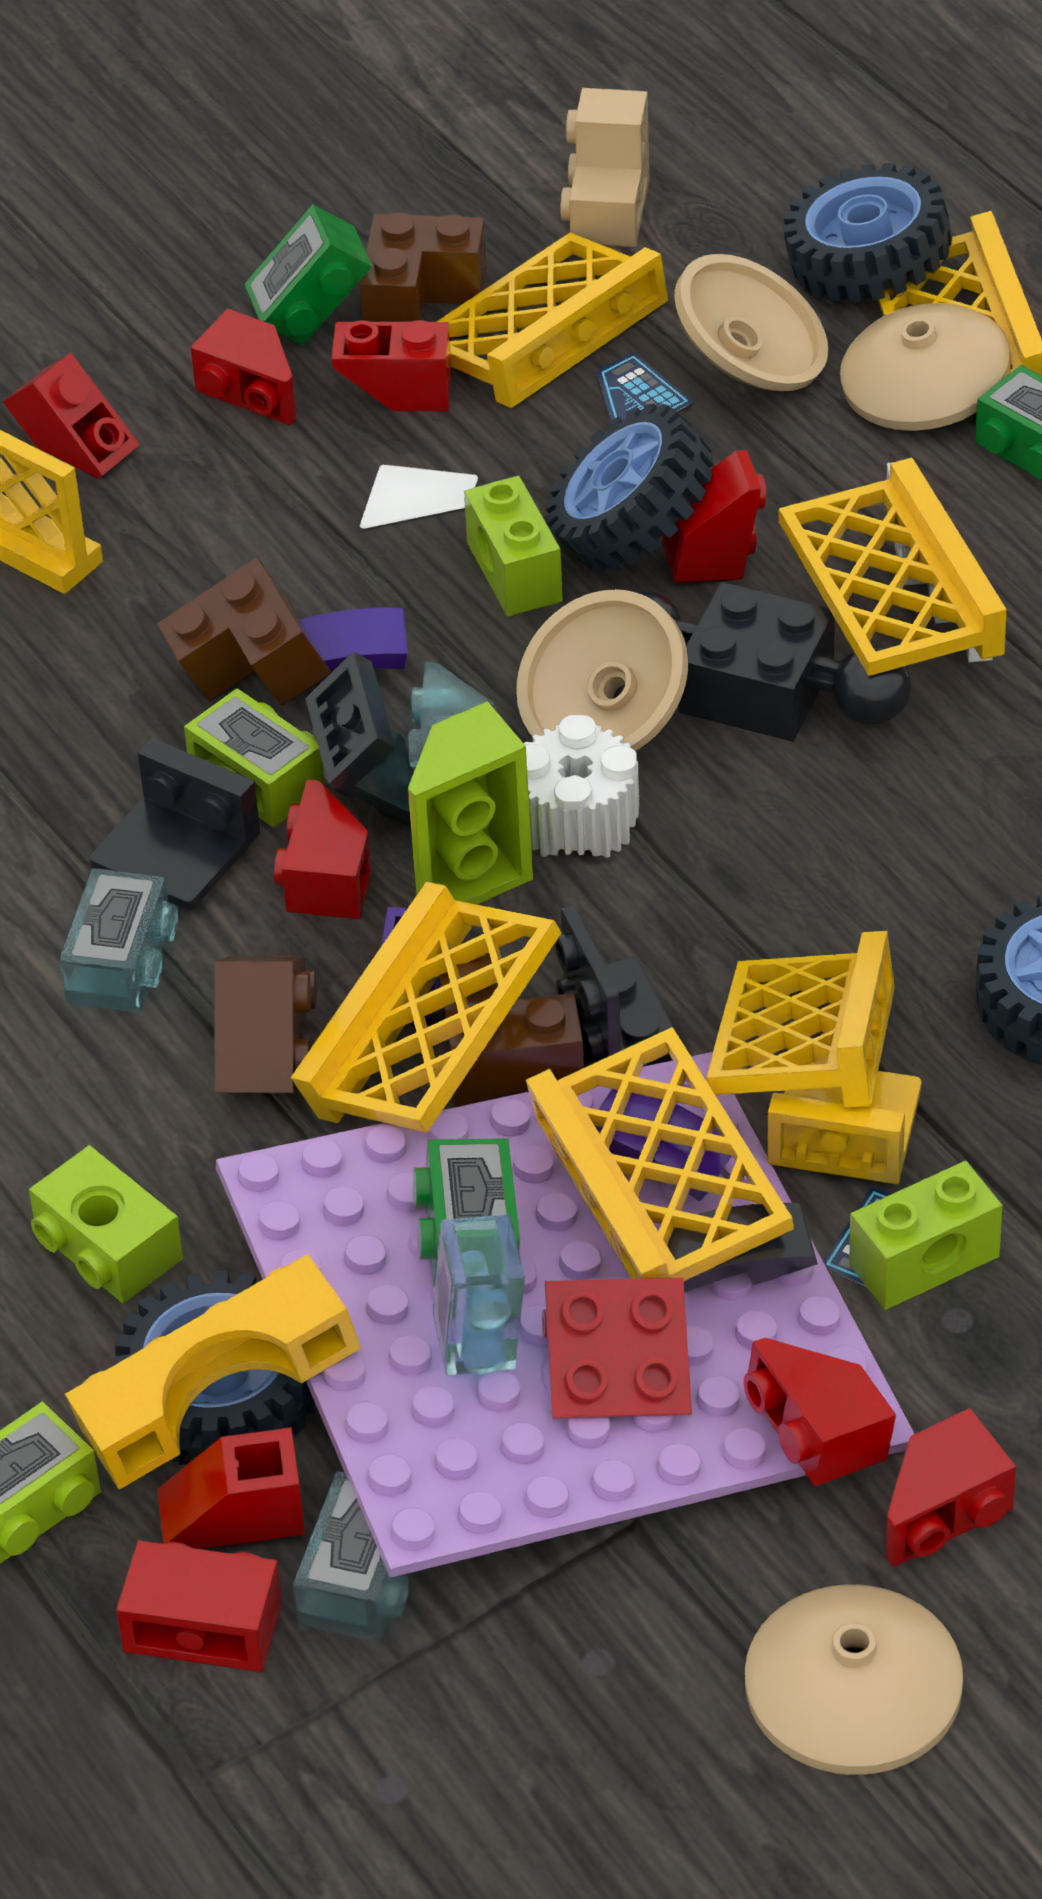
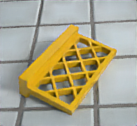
(994, 282)
(553, 335)
(31, 542)
(936, 557)
(396, 993)
(852, 1024)
(601, 1174)

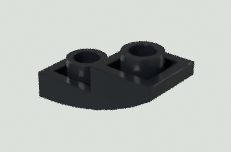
(763, 1263)

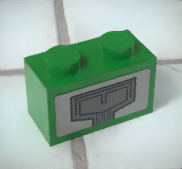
(308, 274)
(1012, 420)
(462, 1182)

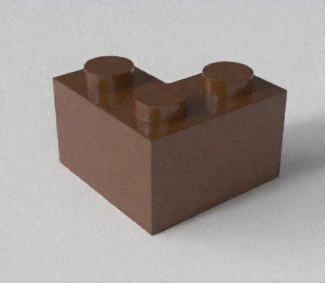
(421, 263)
(243, 629)
(258, 1021)
(530, 1040)

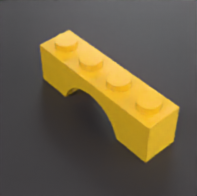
(278, 1325)

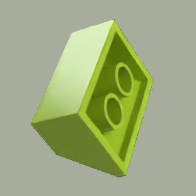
(471, 807)

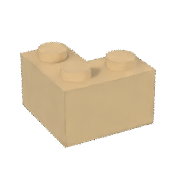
(609, 166)

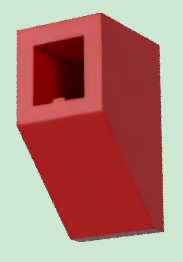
(397, 362)
(245, 366)
(71, 418)
(722, 527)
(326, 857)
(821, 1408)
(946, 1486)
(235, 1493)

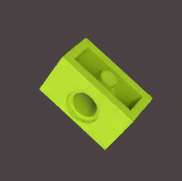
(513, 546)
(105, 1224)
(925, 1235)

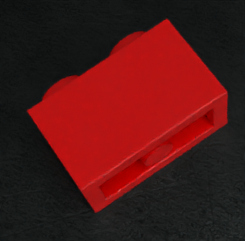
(200, 1605)

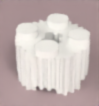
(581, 789)

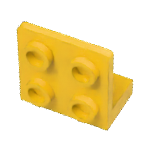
(819, 1135)

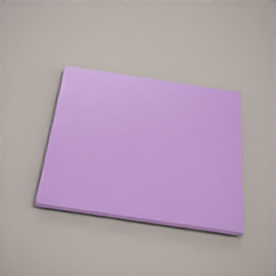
(476, 1457)

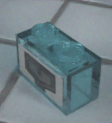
(117, 940)
(478, 1294)
(342, 1574)

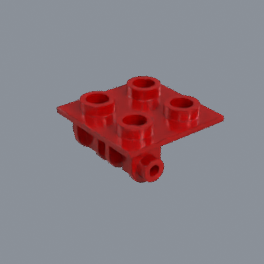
(617, 1348)

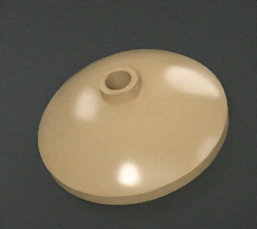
(750, 323)
(924, 366)
(593, 651)
(847, 1707)

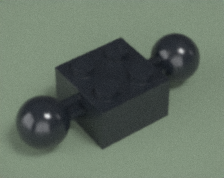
(767, 657)

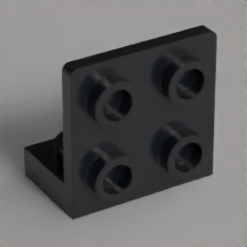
(356, 739)
(185, 826)
(611, 999)

